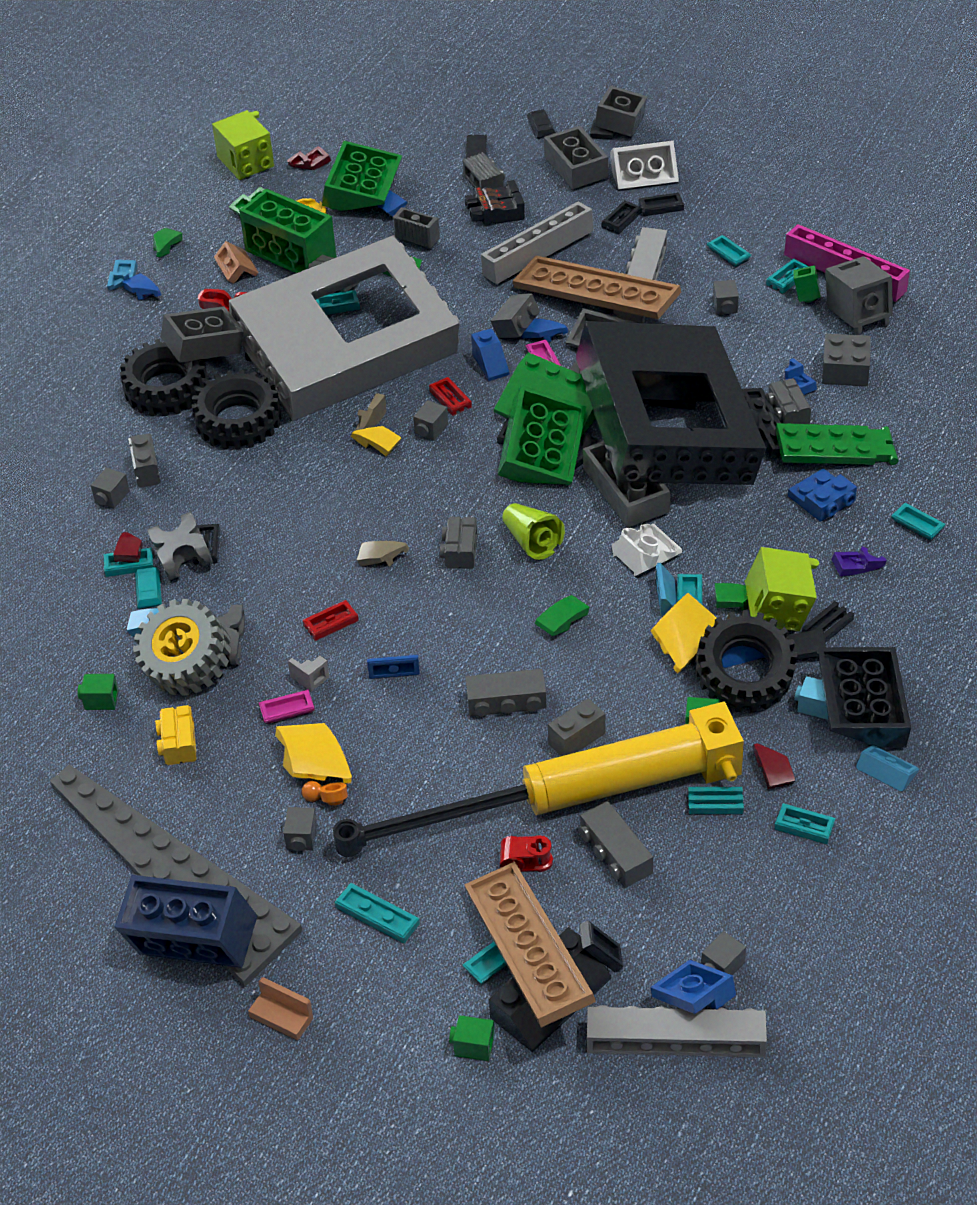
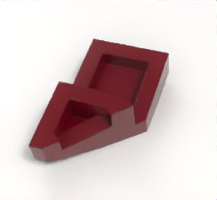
(312, 160)
(128, 548)
(774, 766)

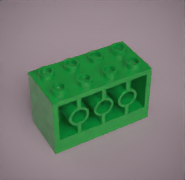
(286, 231)

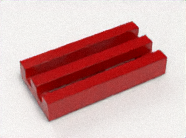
(446, 397)
(332, 623)

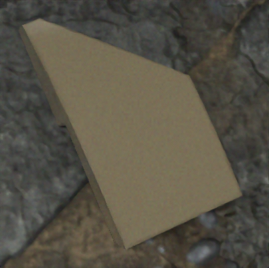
(374, 413)
(379, 551)

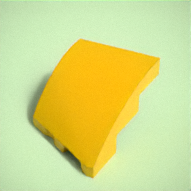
(682, 629)
(312, 752)

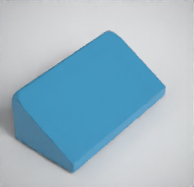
(665, 588)
(886, 767)

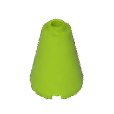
(534, 529)

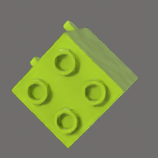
(243, 144)
(782, 587)

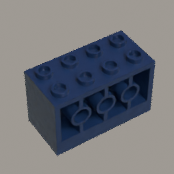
(186, 921)

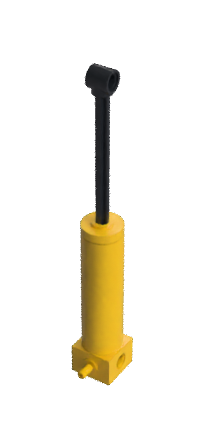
(704, 746)

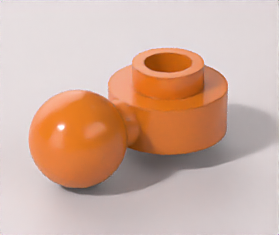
(331, 793)

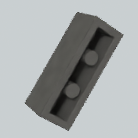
(506, 692)
(616, 844)

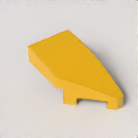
(378, 437)

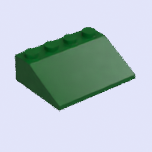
(360, 177)
(547, 378)
(541, 438)

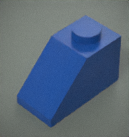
(489, 354)

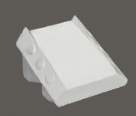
(644, 548)

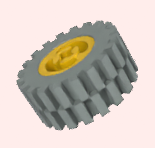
(202, 647)

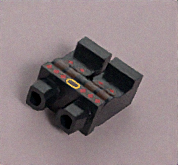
(496, 204)

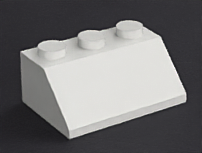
(644, 165)

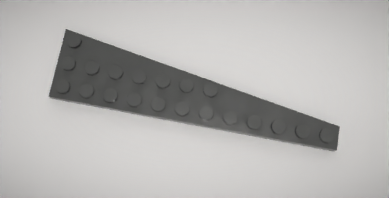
(158, 854)

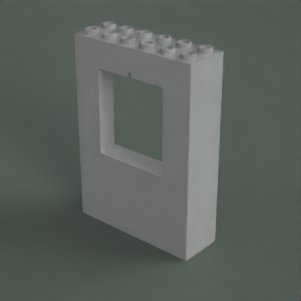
(307, 356)

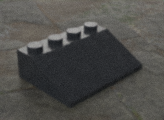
(865, 695)

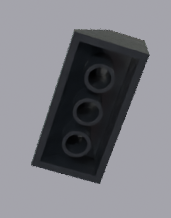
(514, 1014)

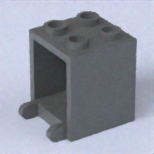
(859, 293)

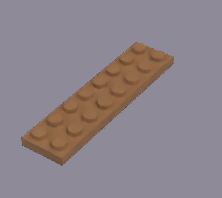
(597, 287)
(529, 944)

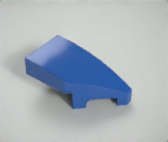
(142, 286)
(545, 329)
(796, 371)

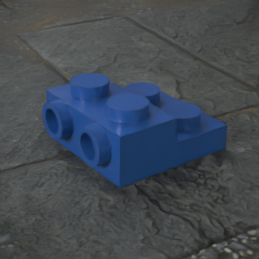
(823, 494)
(694, 987)

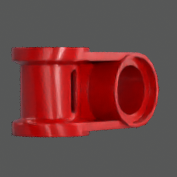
(525, 853)

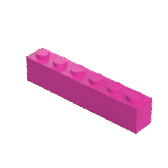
(824, 252)

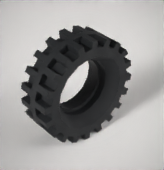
(153, 361)
(232, 391)
(752, 633)

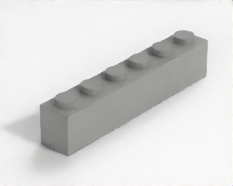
(538, 240)
(645, 261)
(676, 1031)

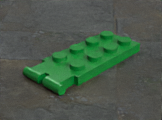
(835, 444)

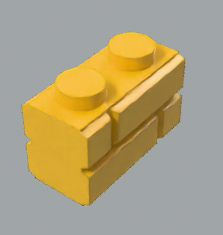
(177, 735)

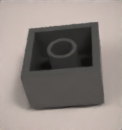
(620, 111)
(846, 359)

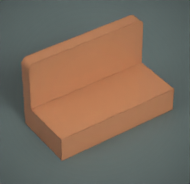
(234, 261)
(281, 1009)

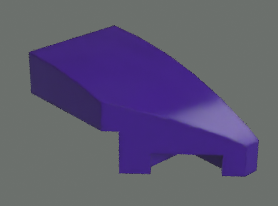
(856, 563)

